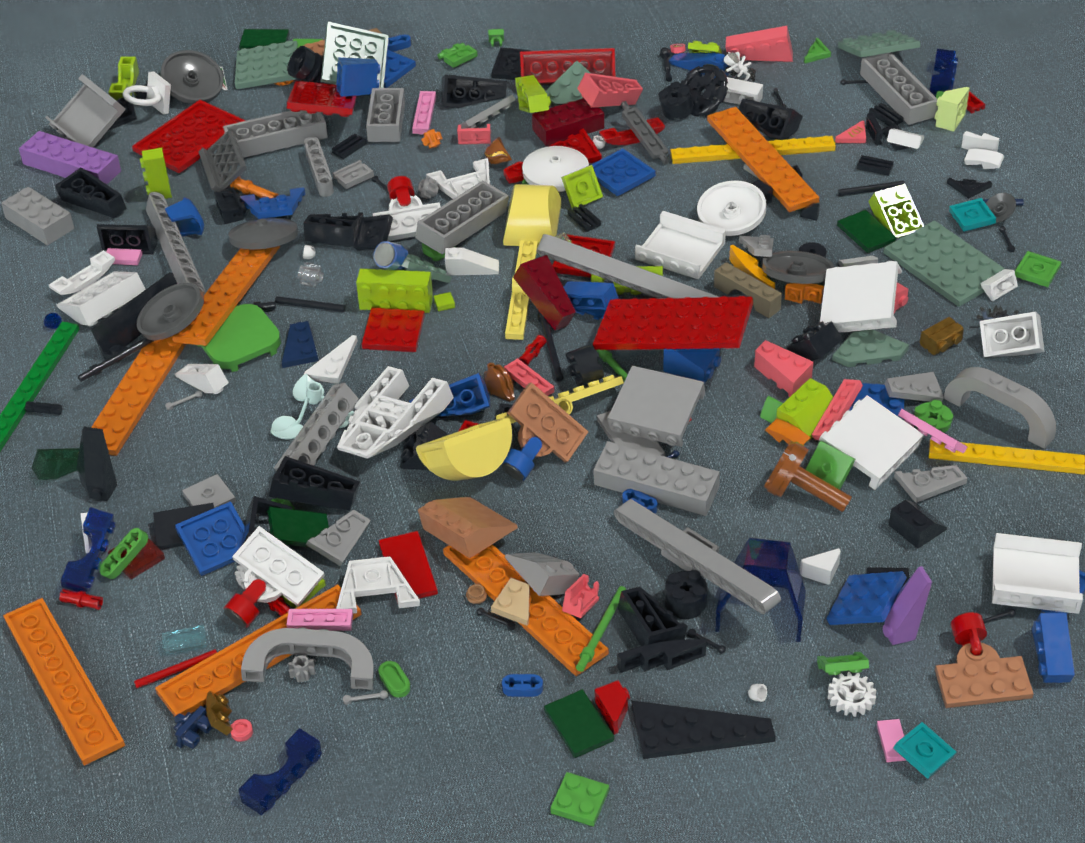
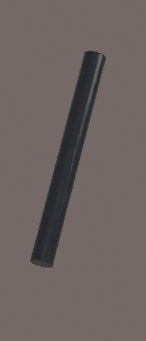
(869, 188)
(310, 304)

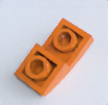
(799, 292)
(785, 431)

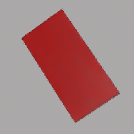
(412, 562)

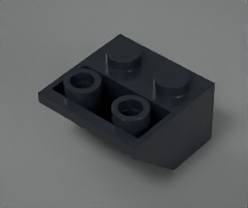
(815, 341)
(424, 434)

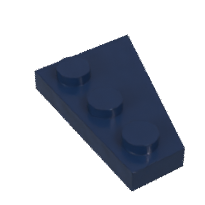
(299, 346)

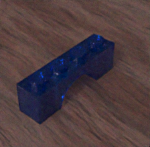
(946, 65)
(79, 573)
(263, 791)

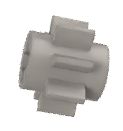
(428, 188)
(301, 668)

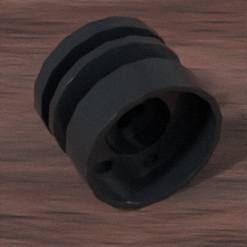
(305, 65)

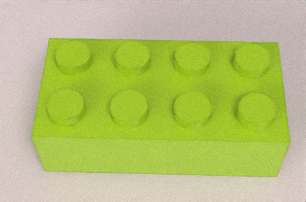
(394, 289)

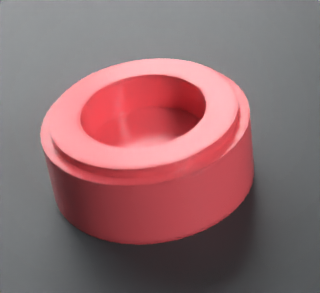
(677, 48)
(241, 730)

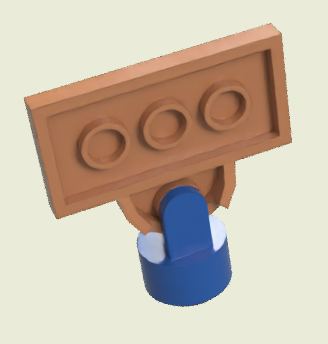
(542, 431)

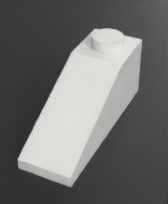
(467, 262)
(204, 377)

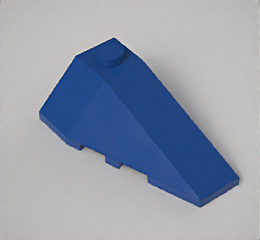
(692, 60)
(469, 397)

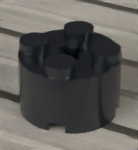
(676, 101)
(584, 365)
(686, 594)

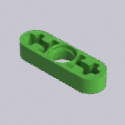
(118, 567)

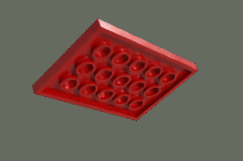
(319, 98)
(187, 134)

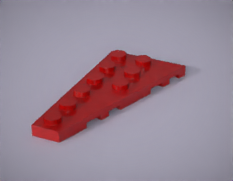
(579, 142)

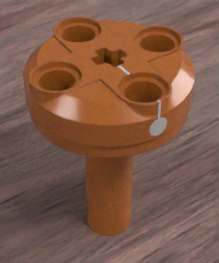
(789, 470)

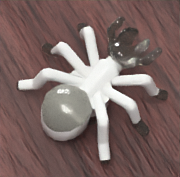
(735, 65)

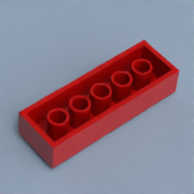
(550, 65)

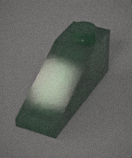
(55, 462)

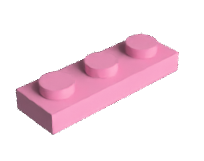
(321, 619)

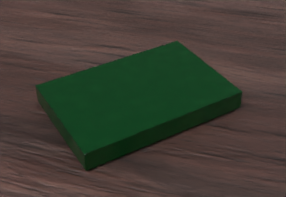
(262, 37)
(866, 231)
(296, 526)
(578, 723)

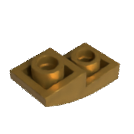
(218, 712)

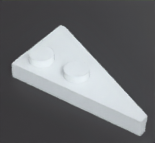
(333, 364)

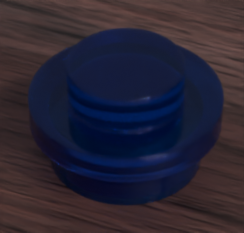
(52, 320)

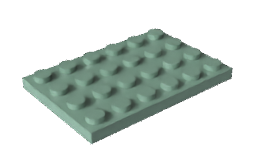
(944, 262)

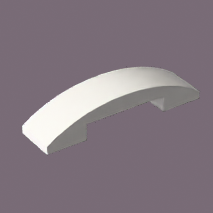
(99, 265)

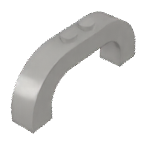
(1025, 401)
(312, 643)

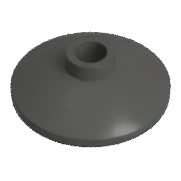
(1002, 206)

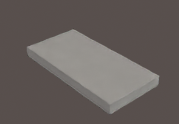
(627, 439)

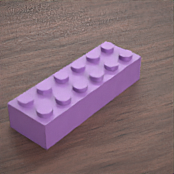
(65, 157)

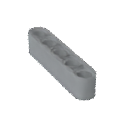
(318, 166)

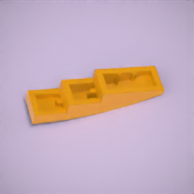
(749, 265)

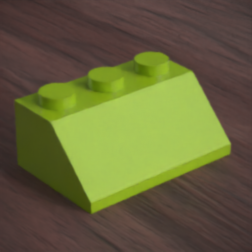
(806, 406)

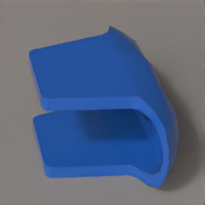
(186, 217)

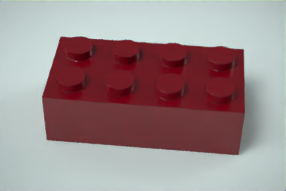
(565, 120)

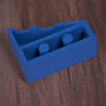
(590, 297)
(1053, 647)

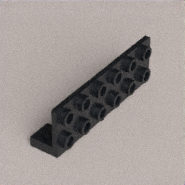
(121, 326)

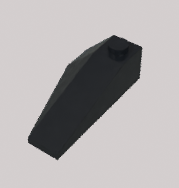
(771, 119)

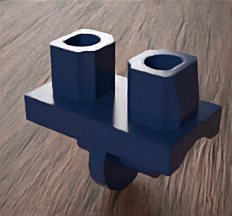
(189, 725)

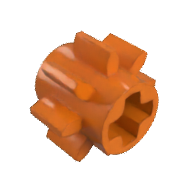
(432, 138)

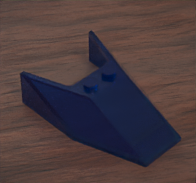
(774, 565)

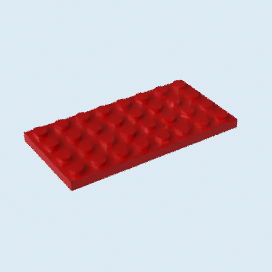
(674, 323)

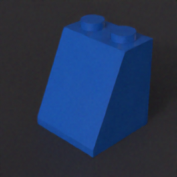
(357, 76)
(692, 363)

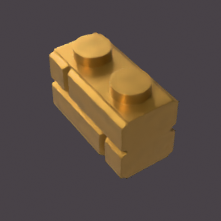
(941, 336)

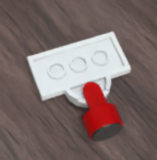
(405, 208)
(271, 572)

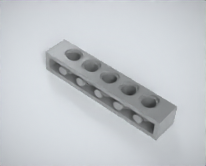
(321, 425)

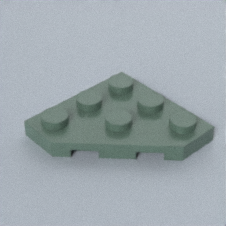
(565, 87)
(869, 347)

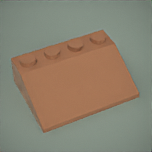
(464, 524)

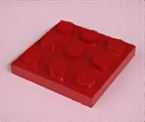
(600, 246)
(393, 329)

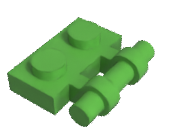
(457, 54)

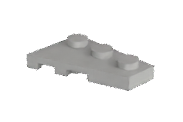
(758, 245)
(915, 387)
(927, 484)
(340, 538)

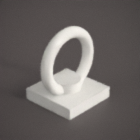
(157, 93)

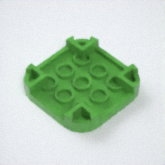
(243, 337)

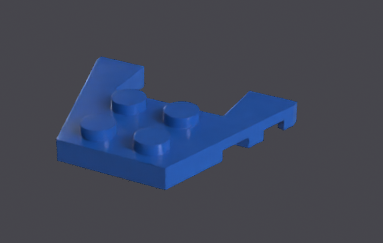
(274, 207)

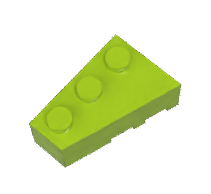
(155, 172)

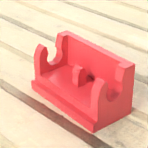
(474, 135)
(580, 597)

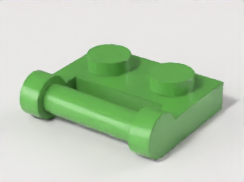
(834, 665)

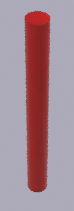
(172, 669)

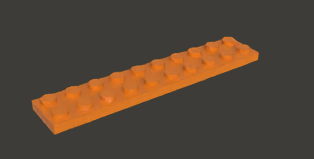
(763, 159)
(225, 295)
(136, 392)
(547, 622)
(223, 669)
(64, 682)

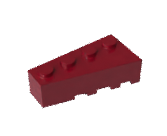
(545, 291)

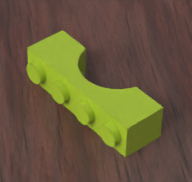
(127, 76)

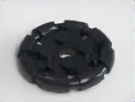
(697, 83)

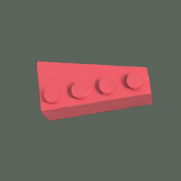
(762, 45)
(608, 90)

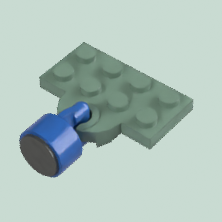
(395, 256)

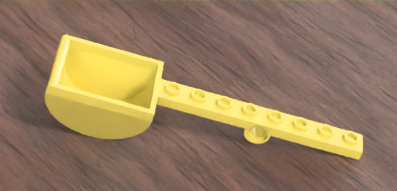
(531, 213)
(485, 446)

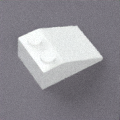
(1012, 335)

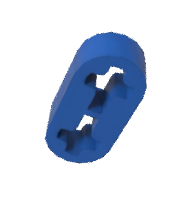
(399, 42)
(641, 498)
(522, 685)

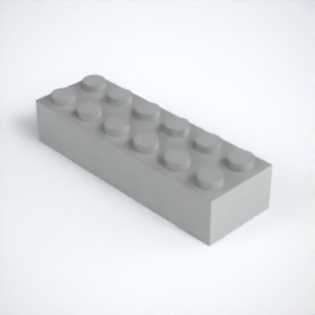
(899, 87)
(277, 131)
(462, 217)
(658, 476)

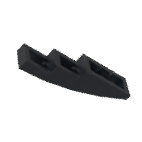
(669, 653)

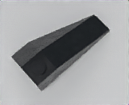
(466, 91)
(95, 465)

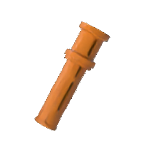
(248, 187)

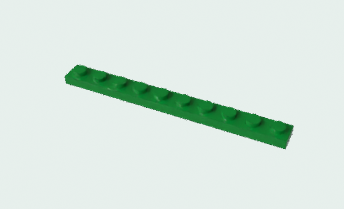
(36, 379)

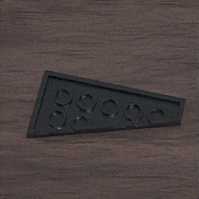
(684, 730)

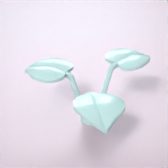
(304, 390)

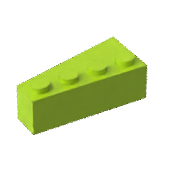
(531, 95)

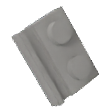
(353, 174)

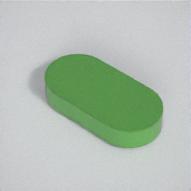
(394, 679)

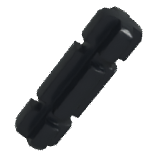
(46, 408)

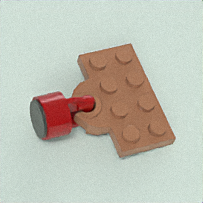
(979, 672)

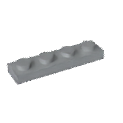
(493, 110)

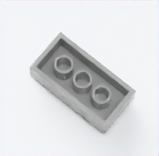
(385, 115)
(37, 215)

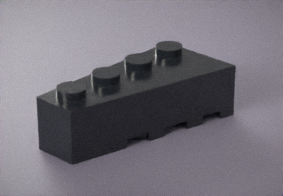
(90, 193)
(313, 485)

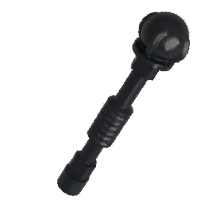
(665, 54)

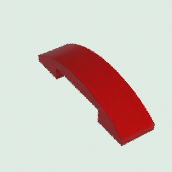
(627, 136)

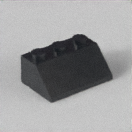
(127, 237)

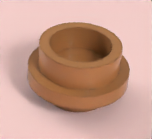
(476, 594)

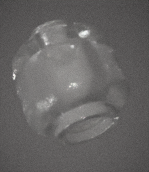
(310, 274)

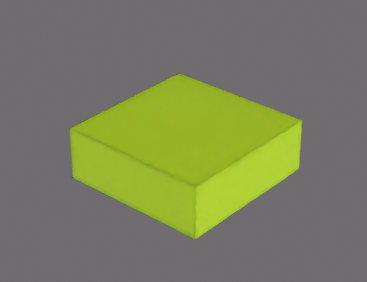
(444, 301)

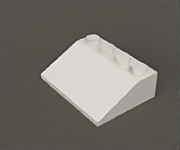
(102, 297)

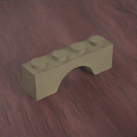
(765, 298)

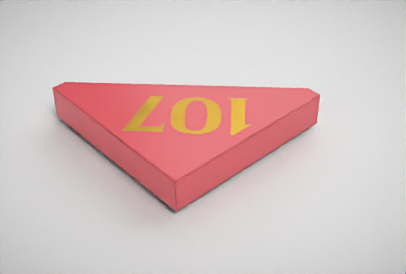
(855, 134)

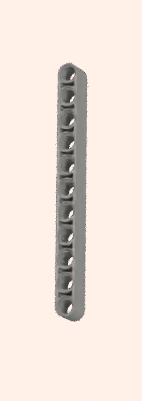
(172, 242)
(615, 270)
(698, 556)

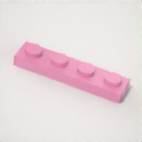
(424, 112)
(937, 435)

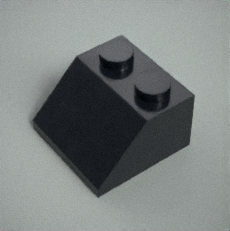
(915, 523)

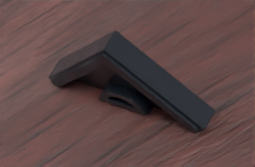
(968, 186)

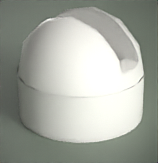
(599, 142)
(309, 252)
(758, 692)

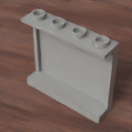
(87, 114)
(655, 405)

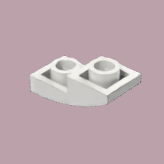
(985, 142)
(987, 158)

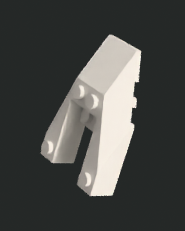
(384, 420)

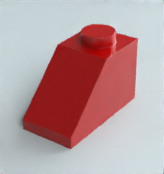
(613, 704)

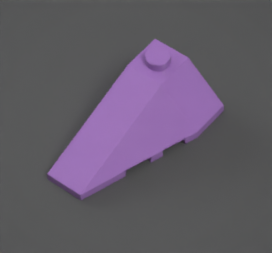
(908, 609)

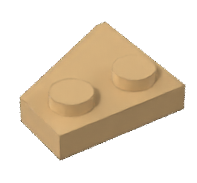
(513, 602)

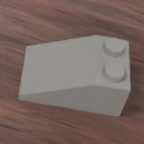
(543, 572)

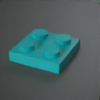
(972, 214)
(924, 750)

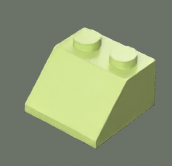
(951, 108)

